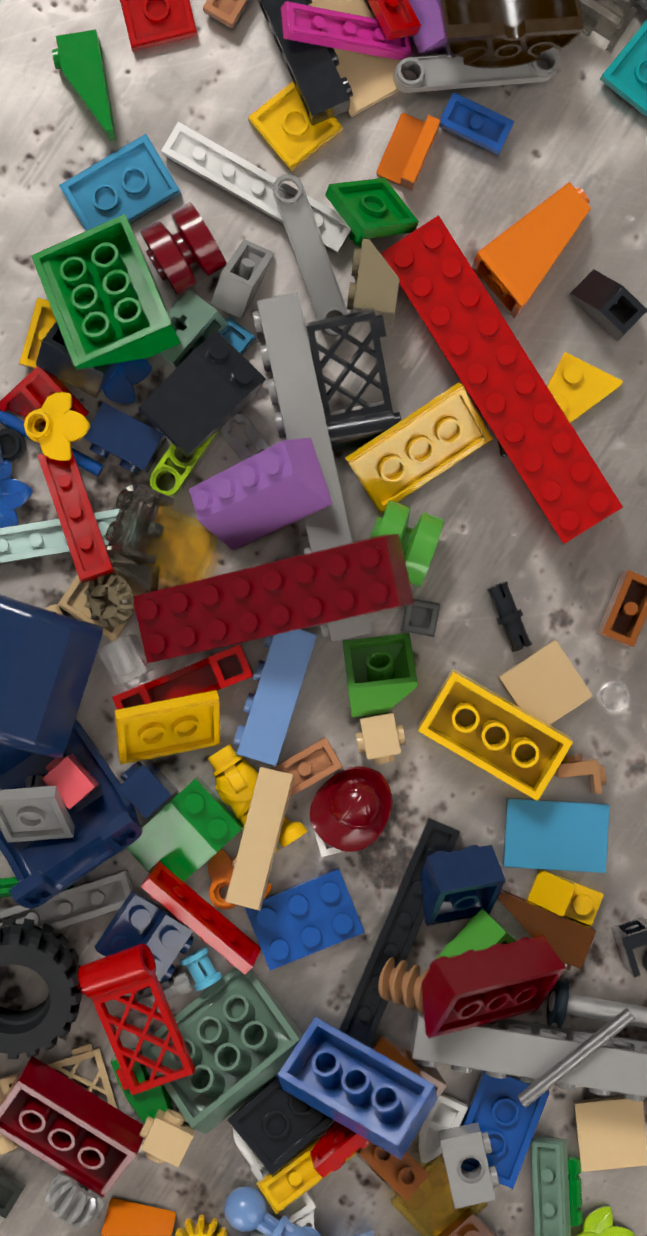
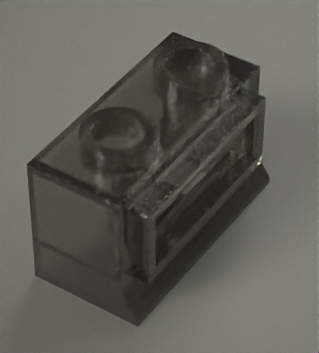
(596, 22)
(146, 527)

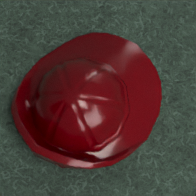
(351, 808)

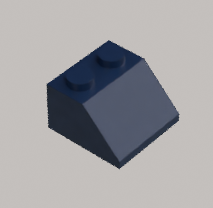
(460, 883)

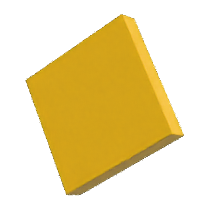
(289, 130)

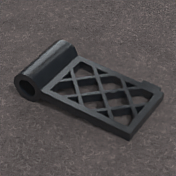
(359, 424)

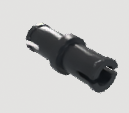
(509, 616)

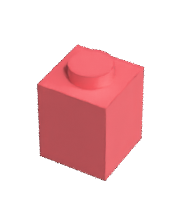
(71, 779)

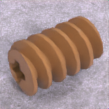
(402, 986)

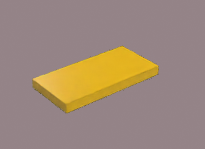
(419, 447)

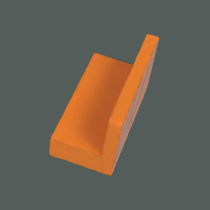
(408, 150)
(136, 1219)

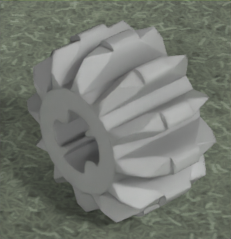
(73, 1201)

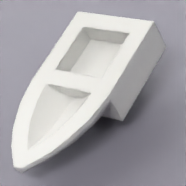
(444, 1115)

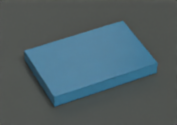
(125, 182)
(556, 835)

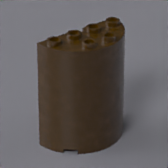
(508, 31)

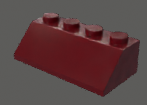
(488, 984)
(69, 1127)

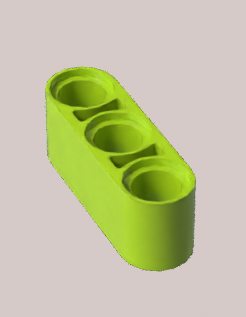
(181, 471)

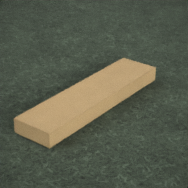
(260, 838)

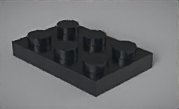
(277, 1125)

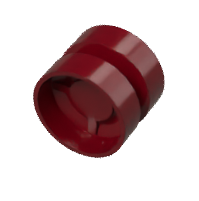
(176, 252)

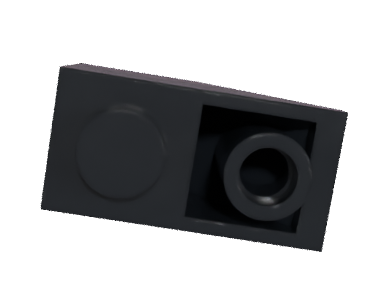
(608, 303)

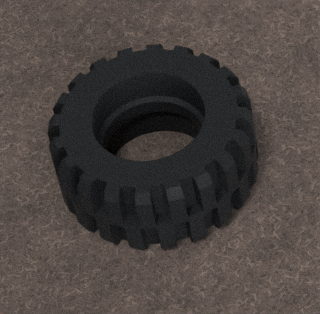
(59, 967)

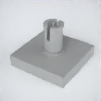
(34, 813)

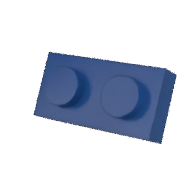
(476, 123)

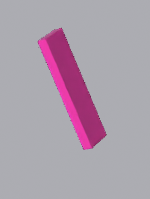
(340, 31)

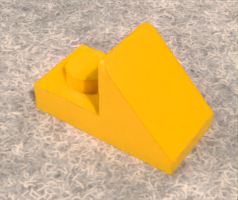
(565, 897)

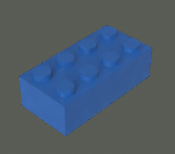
(358, 1087)

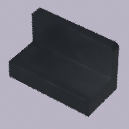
(628, 937)

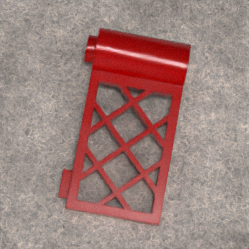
(125, 974)

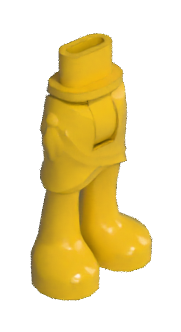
(235, 786)

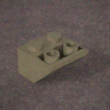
(375, 284)

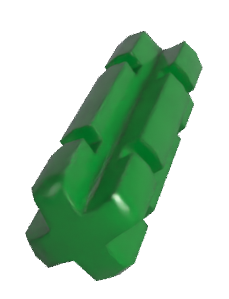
(575, 1191)

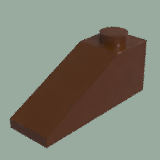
(566, 935)

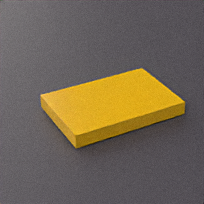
(167, 727)

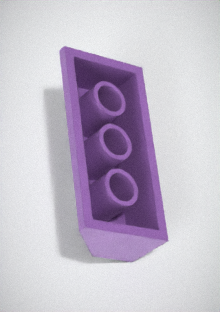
(262, 493)

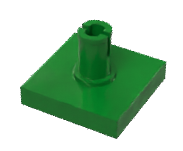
(371, 209)

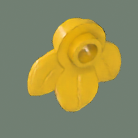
(61, 426)

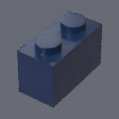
(124, 438)
(146, 787)

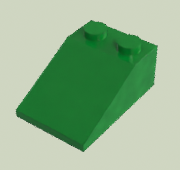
(186, 831)

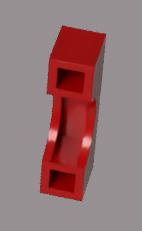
(201, 677)

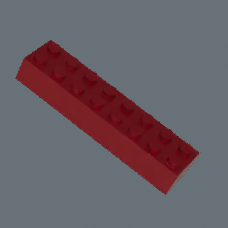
(274, 598)

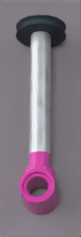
(563, 1003)

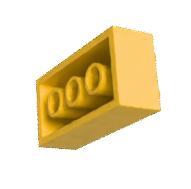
(495, 734)

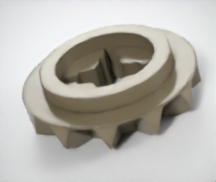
(119, 593)

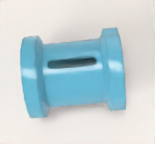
(191, 962)

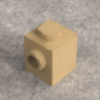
(380, 737)
(166, 1137)

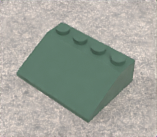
(236, 1043)

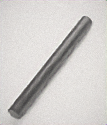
(576, 1057)

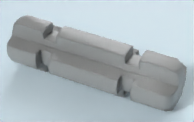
(180, 984)

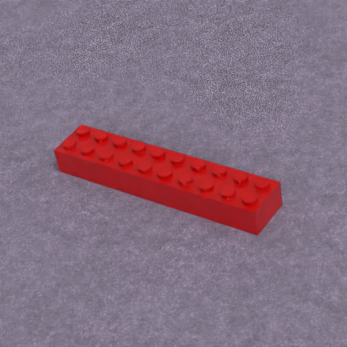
(501, 380)

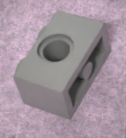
(474, 1185)

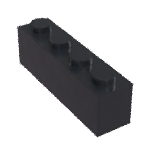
(310, 68)

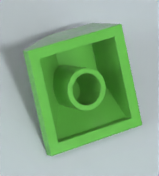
(378, 672)

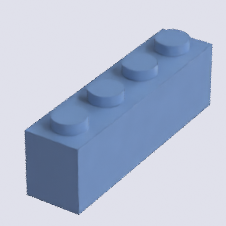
(275, 696)

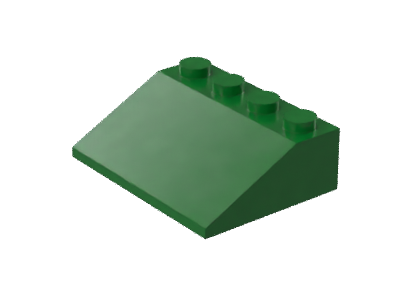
(105, 296)

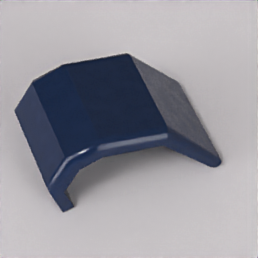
(42, 675)
(102, 822)

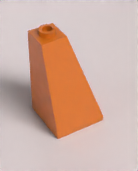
(526, 251)

